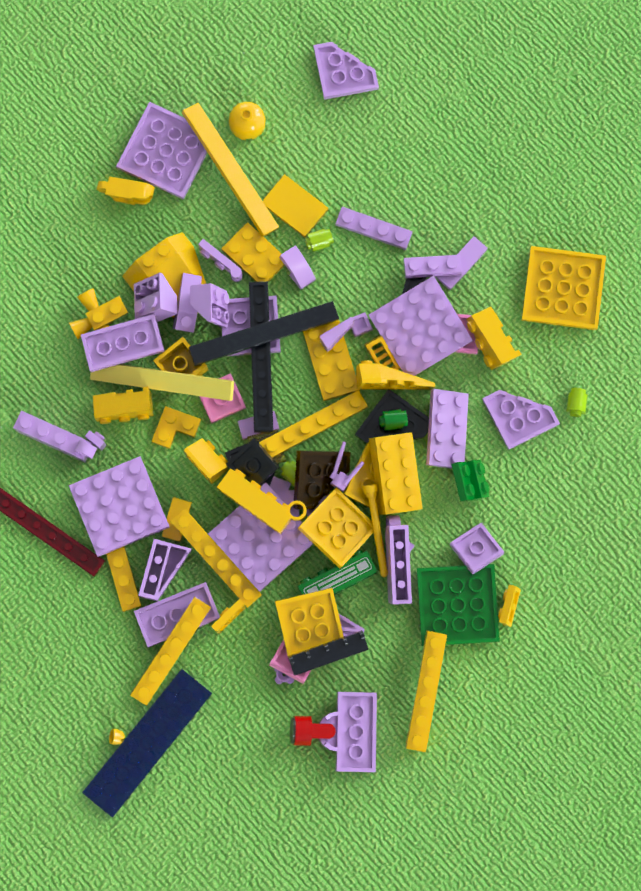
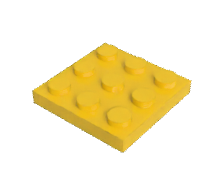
(337, 527)
(309, 620)

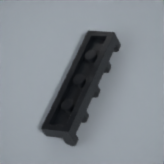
(328, 652)

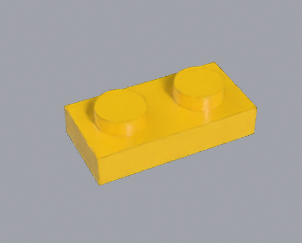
(511, 598)

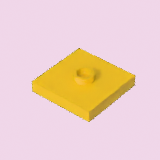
(228, 616)

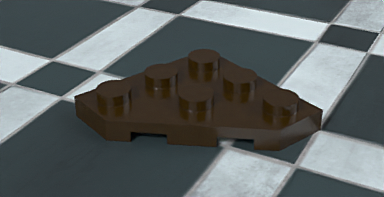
(314, 473)

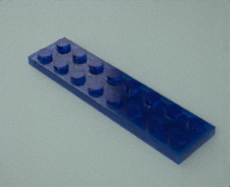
(147, 743)

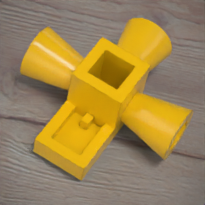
(97, 316)

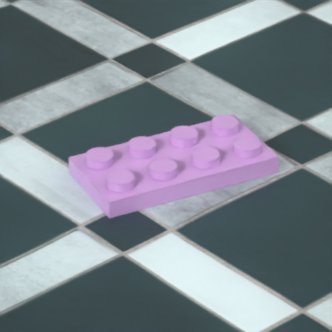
(122, 343)
(447, 428)
(161, 617)

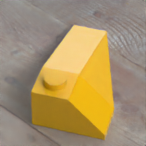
(380, 377)

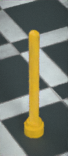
(371, 493)

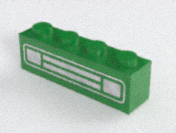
(351, 573)

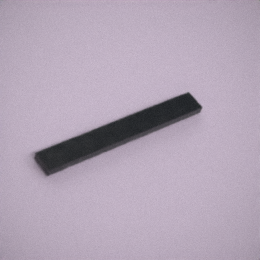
(263, 333)
(261, 360)

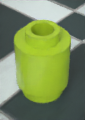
(319, 240)
(576, 402)
(289, 472)

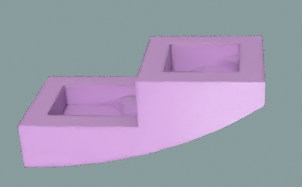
(298, 266)

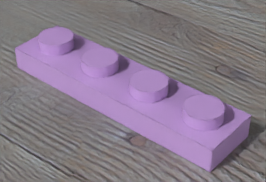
(374, 228)

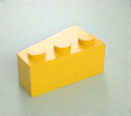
(491, 339)
(123, 406)

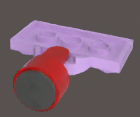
(347, 731)

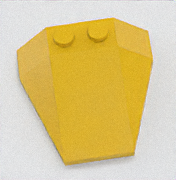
(171, 258)

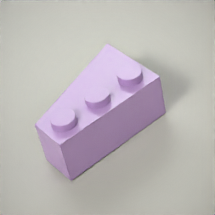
(161, 568)

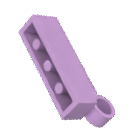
(54, 437)
(398, 561)

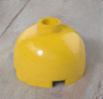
(247, 120)

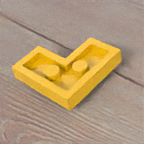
(172, 422)

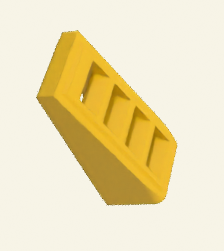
(375, 341)

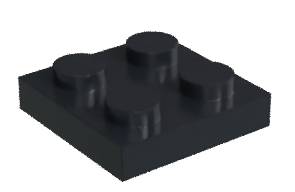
(254, 462)

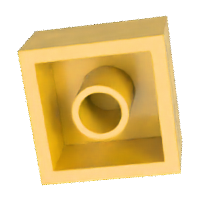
(179, 360)

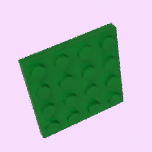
(458, 604)

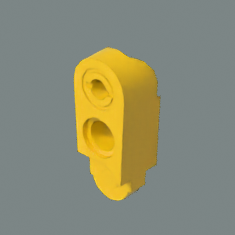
(127, 190)

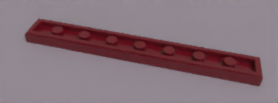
(50, 534)

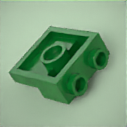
(470, 480)

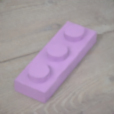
(432, 266)

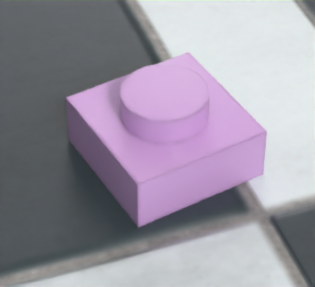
(96, 439)

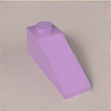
(187, 315)

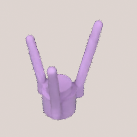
(342, 480)

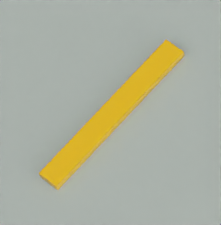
(230, 169)

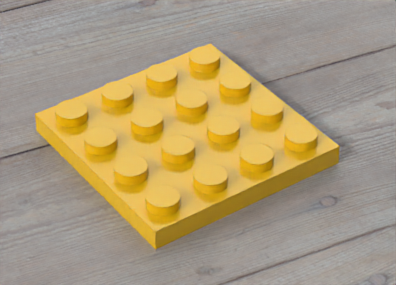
(563, 288)

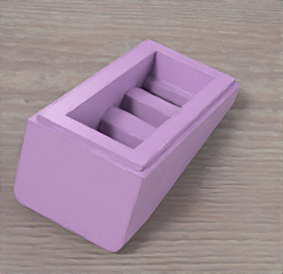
(333, 335)

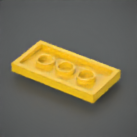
(332, 368)

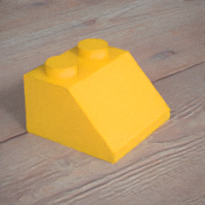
(206, 460)

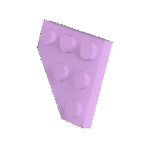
(342, 72)
(518, 417)

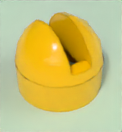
(116, 737)

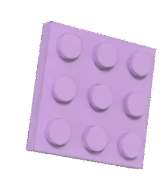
(240, 319)

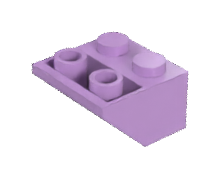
(154, 297)
(210, 303)

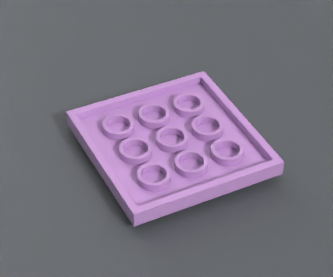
(163, 151)
(420, 327)
(119, 506)
(258, 548)

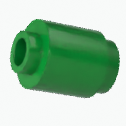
(393, 419)

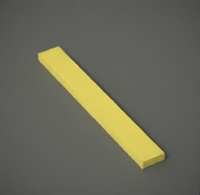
(166, 381)

